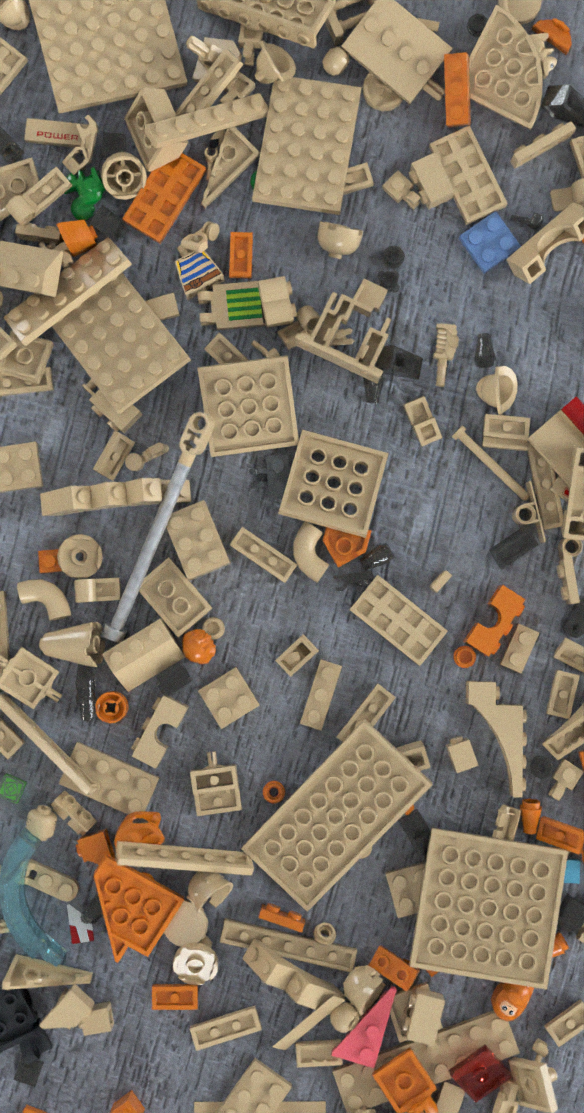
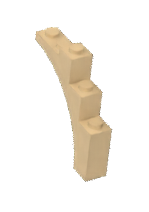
(108, 495)

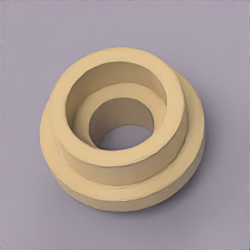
(325, 928)

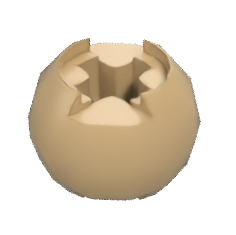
(335, 61)
(344, 1017)

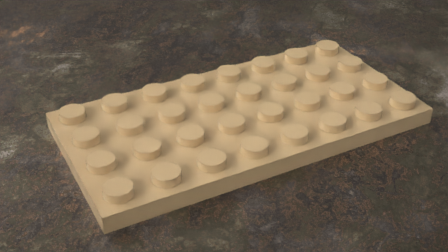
(336, 815)

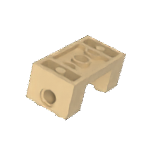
(574, 515)

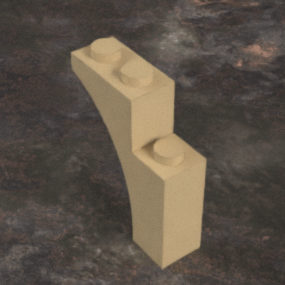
(280, 973)

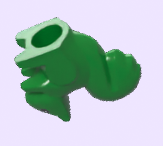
(89, 190)

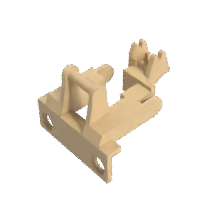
(367, 298)

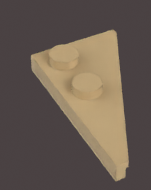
(233, 158)
(38, 973)

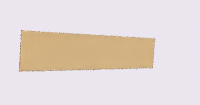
(309, 1022)

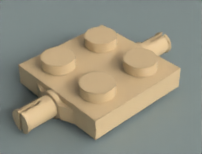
(28, 678)

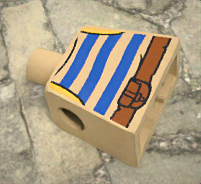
(197, 272)

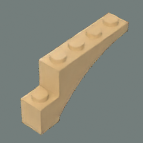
(507, 725)

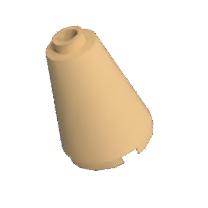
(75, 644)

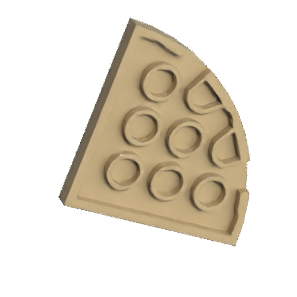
(506, 70)

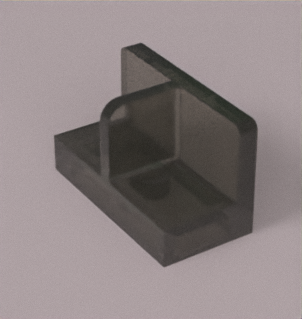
(417, 832)

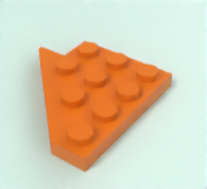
(133, 907)

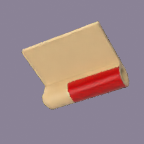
(557, 438)

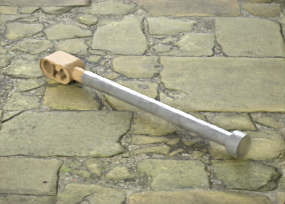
(115, 630)

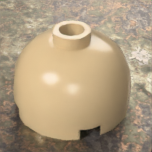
(123, 175)
(338, 239)

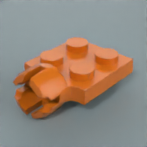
(406, 1084)

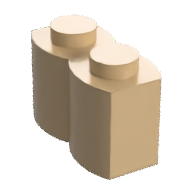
(276, 302)

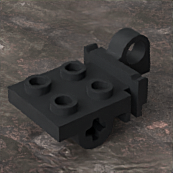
(21, 1025)

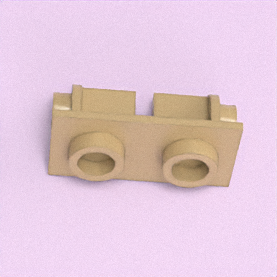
(66, 805)
(506, 822)

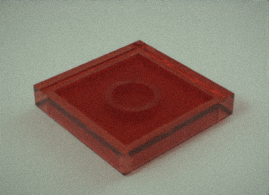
(480, 1073)

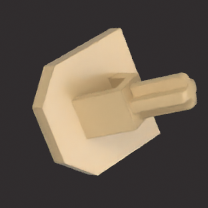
(208, 52)

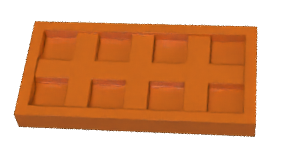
(164, 197)

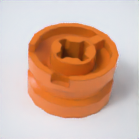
(121, 707)

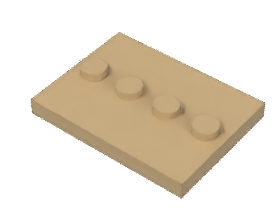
(396, 48)

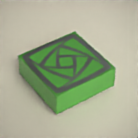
(12, 788)

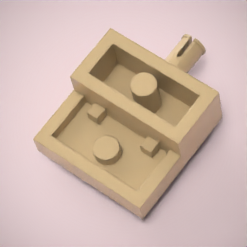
(216, 788)

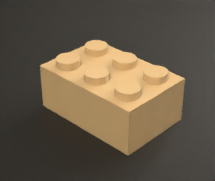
(197, 540)

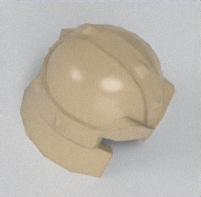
(208, 885)
(363, 988)

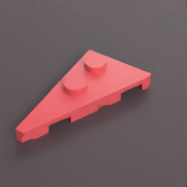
(365, 1039)

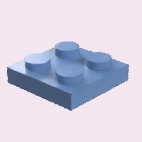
(489, 242)

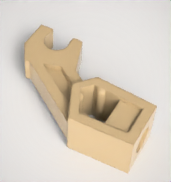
(87, 146)

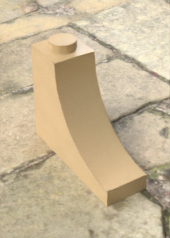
(568, 736)

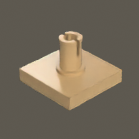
(534, 1083)

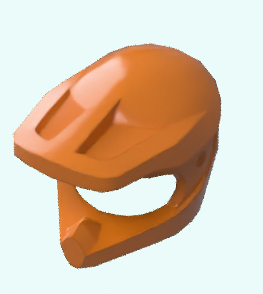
(140, 832)

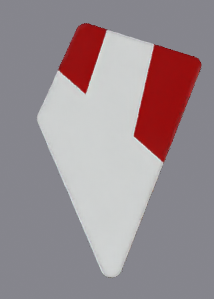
(79, 930)

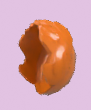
(198, 646)

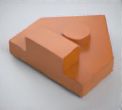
(344, 546)

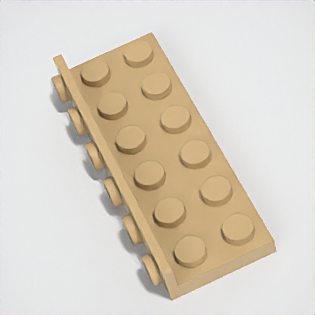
(288, 19)

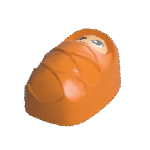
(510, 1000)

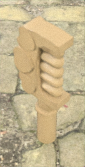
(446, 349)

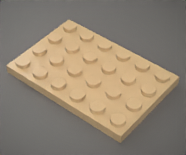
(307, 145)
(121, 343)

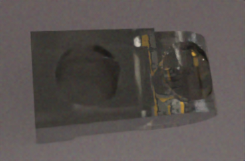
(9, 148)
(574, 622)

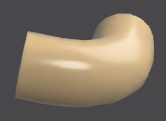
(305, 552)
(46, 593)

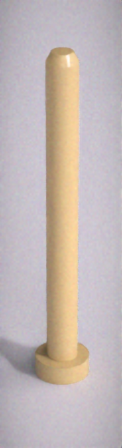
(490, 463)

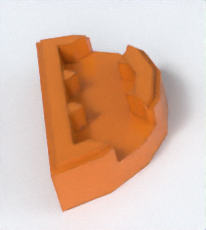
(558, 33)

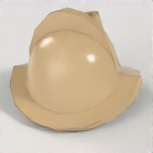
(14, 14)
(274, 64)
(498, 388)

